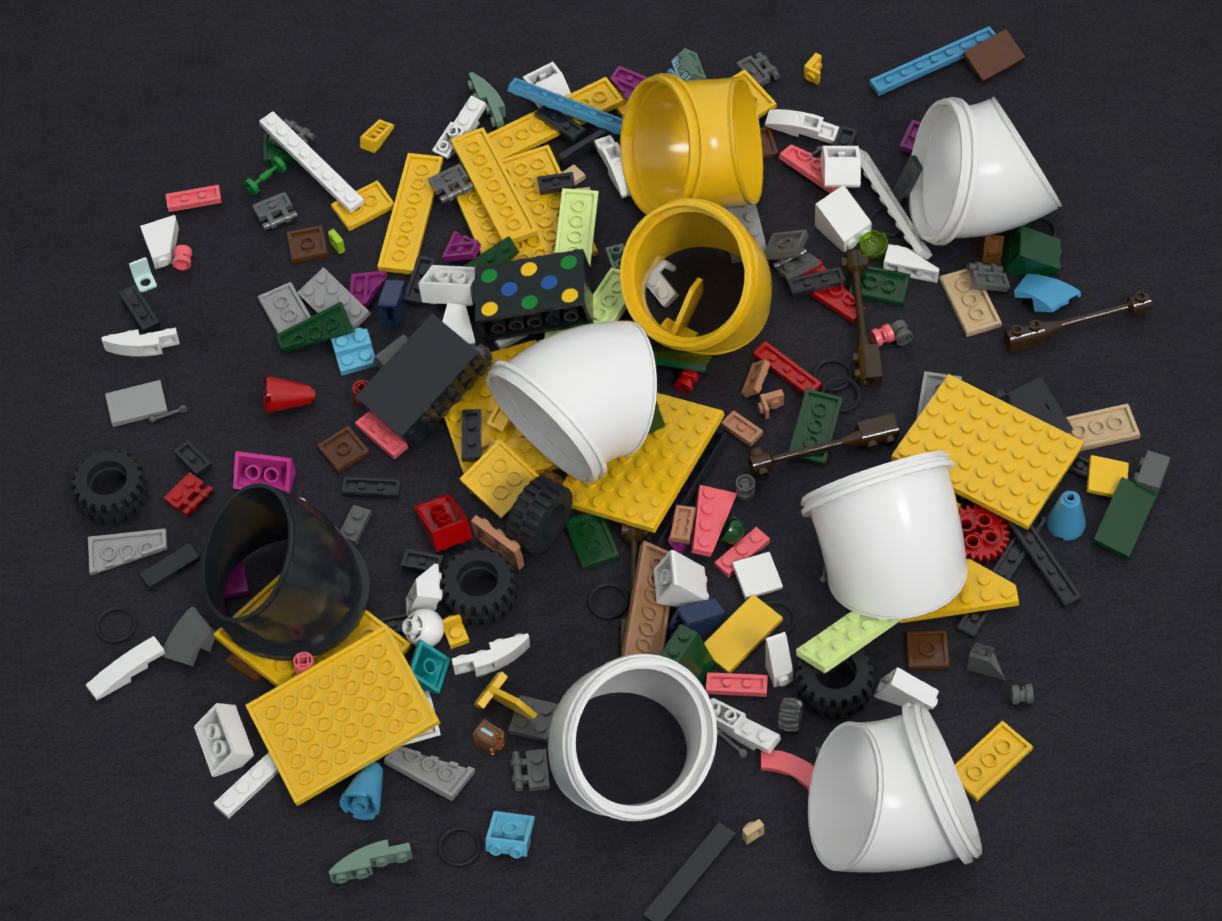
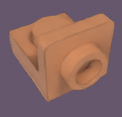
(770, 401)

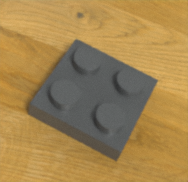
(786, 244)
(534, 728)

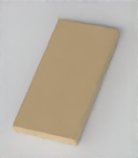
(970, 304)
(1104, 426)

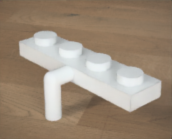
(660, 286)

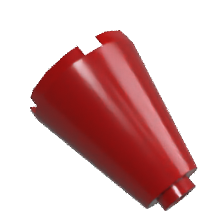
(285, 394)

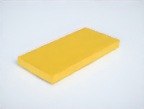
(742, 633)
(991, 760)

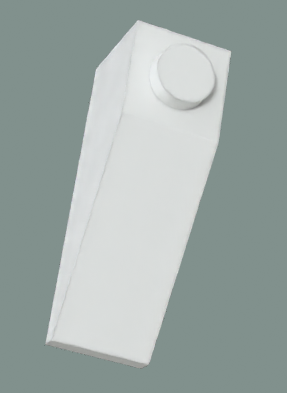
(906, 261)
(778, 660)

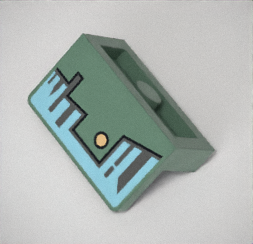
(688, 66)

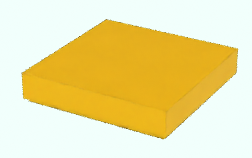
(1105, 475)

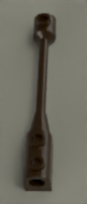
(1035, 333)
(867, 354)
(866, 433)
(634, 537)

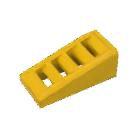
(374, 137)

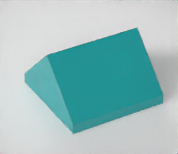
(429, 667)

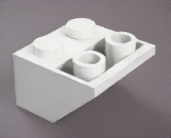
(549, 78)
(841, 166)
(425, 591)

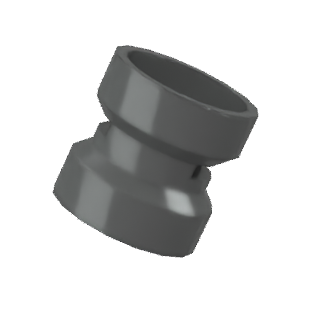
(901, 333)
(745, 487)
(1021, 694)

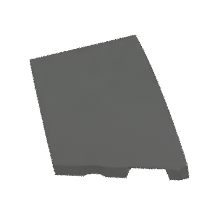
(188, 637)

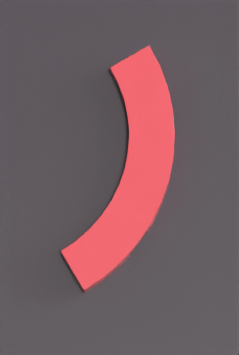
(788, 765)

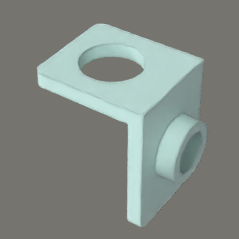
(141, 271)

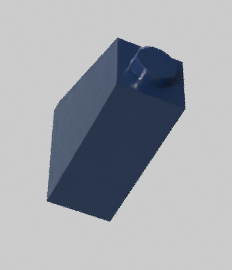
(391, 303)
(697, 616)

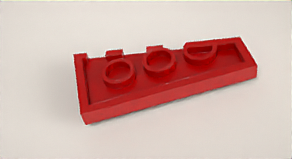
(836, 298)

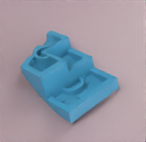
(1046, 292)

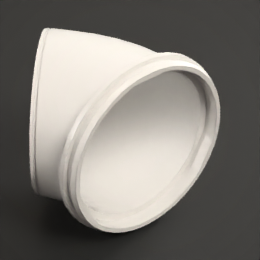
(974, 174)
(581, 395)
(892, 537)
(660, 681)
(889, 797)

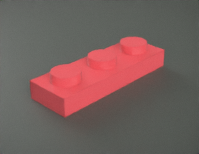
(193, 198)
(381, 435)
(745, 548)
(736, 684)

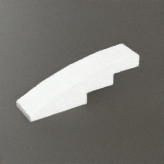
(126, 666)

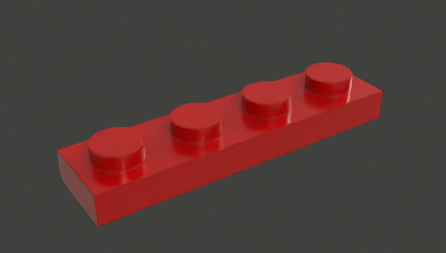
(786, 368)

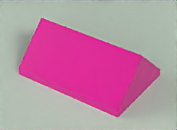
(264, 469)

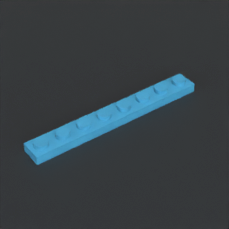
(928, 62)
(565, 105)

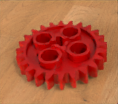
(978, 534)

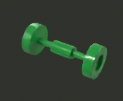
(277, 164)

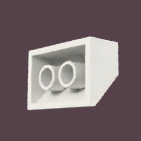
(448, 285)
(223, 739)

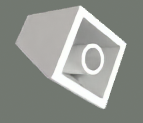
(841, 219)
(679, 581)

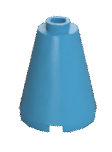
(1067, 517)
(364, 793)

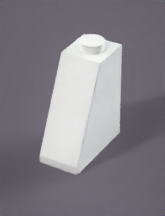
(161, 240)
(458, 320)
(902, 688)

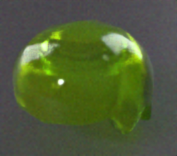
(873, 244)

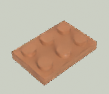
(497, 541)

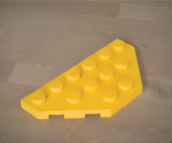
(980, 592)

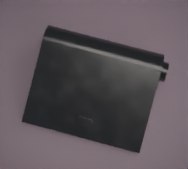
(1033, 400)

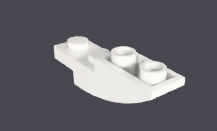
(801, 123)
(463, 124)
(611, 156)
(134, 344)
(487, 661)
(742, 729)

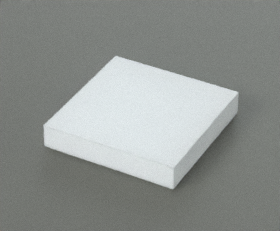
(757, 575)

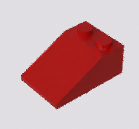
(443, 522)

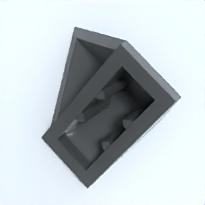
(984, 661)

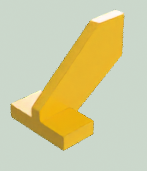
(690, 303)
(502, 697)

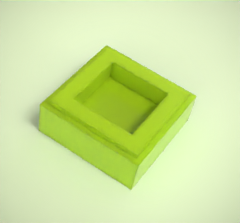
(336, 241)

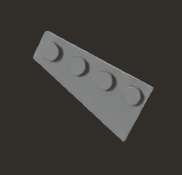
(121, 548)
(431, 772)

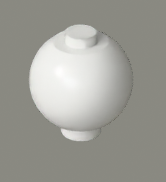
(423, 625)

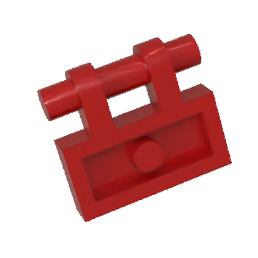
(184, 491)

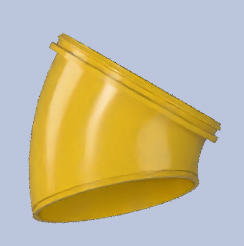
(691, 142)
(687, 225)

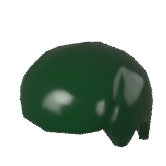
(733, 531)

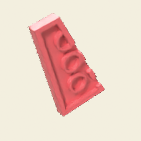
(805, 164)
(710, 516)

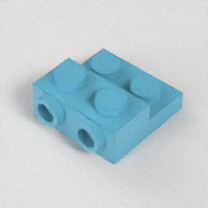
(354, 351)
(509, 834)

